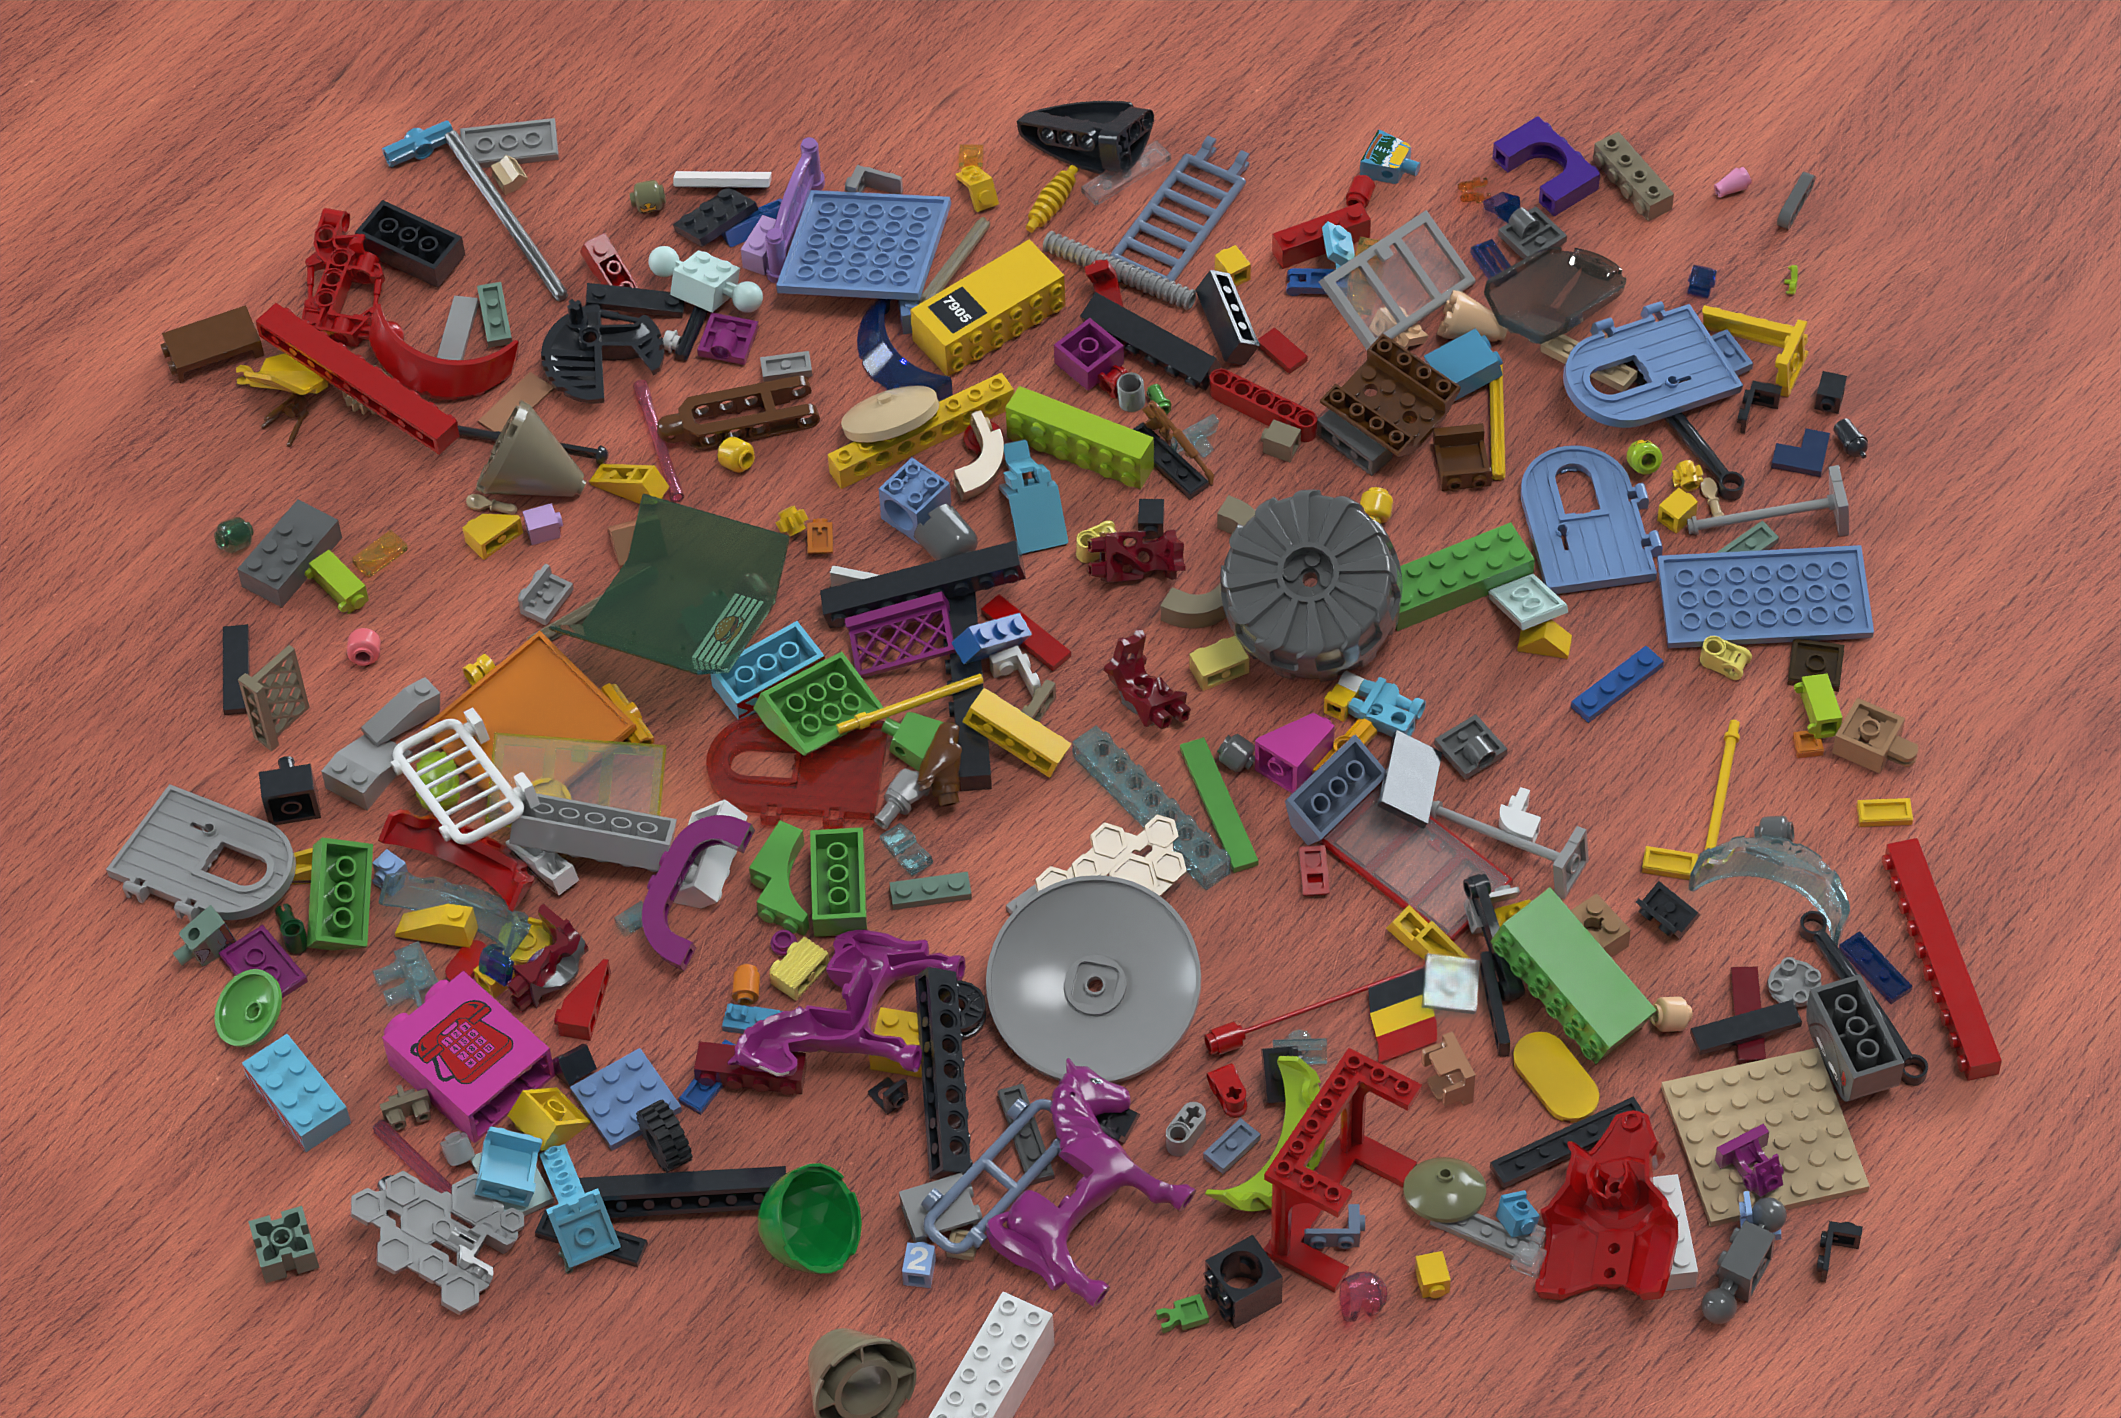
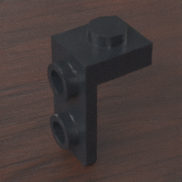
(1759, 394)
(1838, 1234)

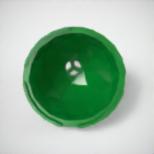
(810, 1220)

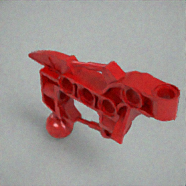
(343, 263)

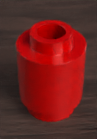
(1360, 190)

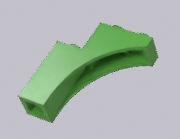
(772, 873)

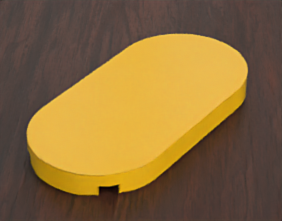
(1556, 1077)

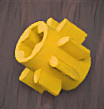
(1687, 476)
(791, 520)

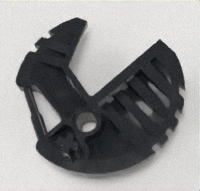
(580, 342)

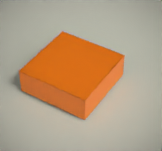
(1807, 745)

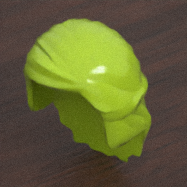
(437, 773)

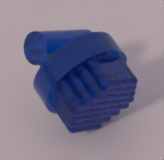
(1701, 281)

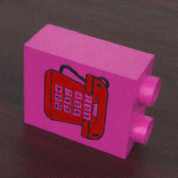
(467, 1054)

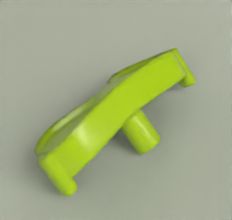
(1793, 281)

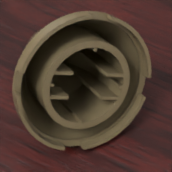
(529, 460)

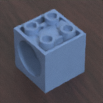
(911, 496)

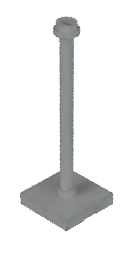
(1835, 501)
(1567, 863)

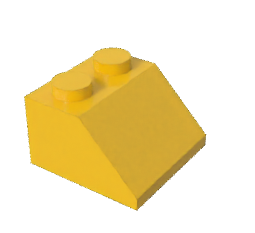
(547, 1116)

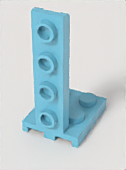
(579, 1217)

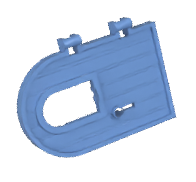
(1664, 353)
(1601, 543)

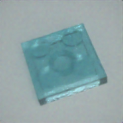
(1450, 983)

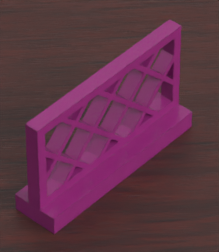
(892, 617)

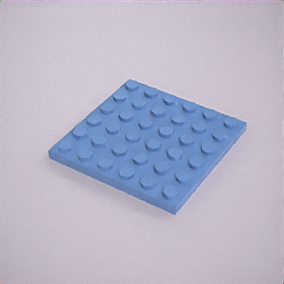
(864, 245)

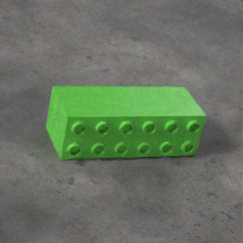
(1572, 976)

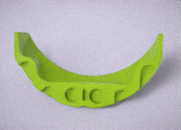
(1300, 1091)

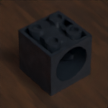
(1248, 1261)

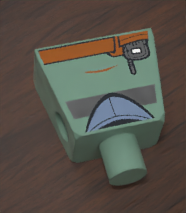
(204, 938)

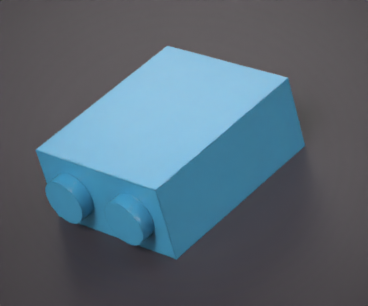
(1467, 362)

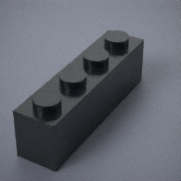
(1227, 317)

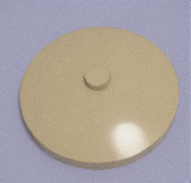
(890, 413)

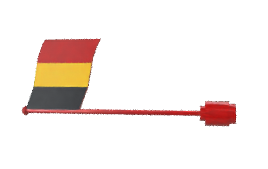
(1394, 1011)

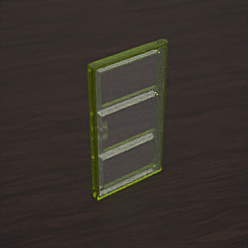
(581, 770)

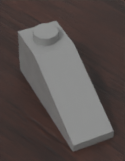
(407, 709)

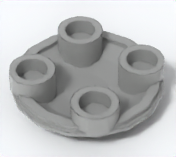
(1793, 981)

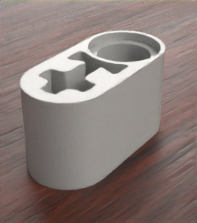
(1184, 1129)

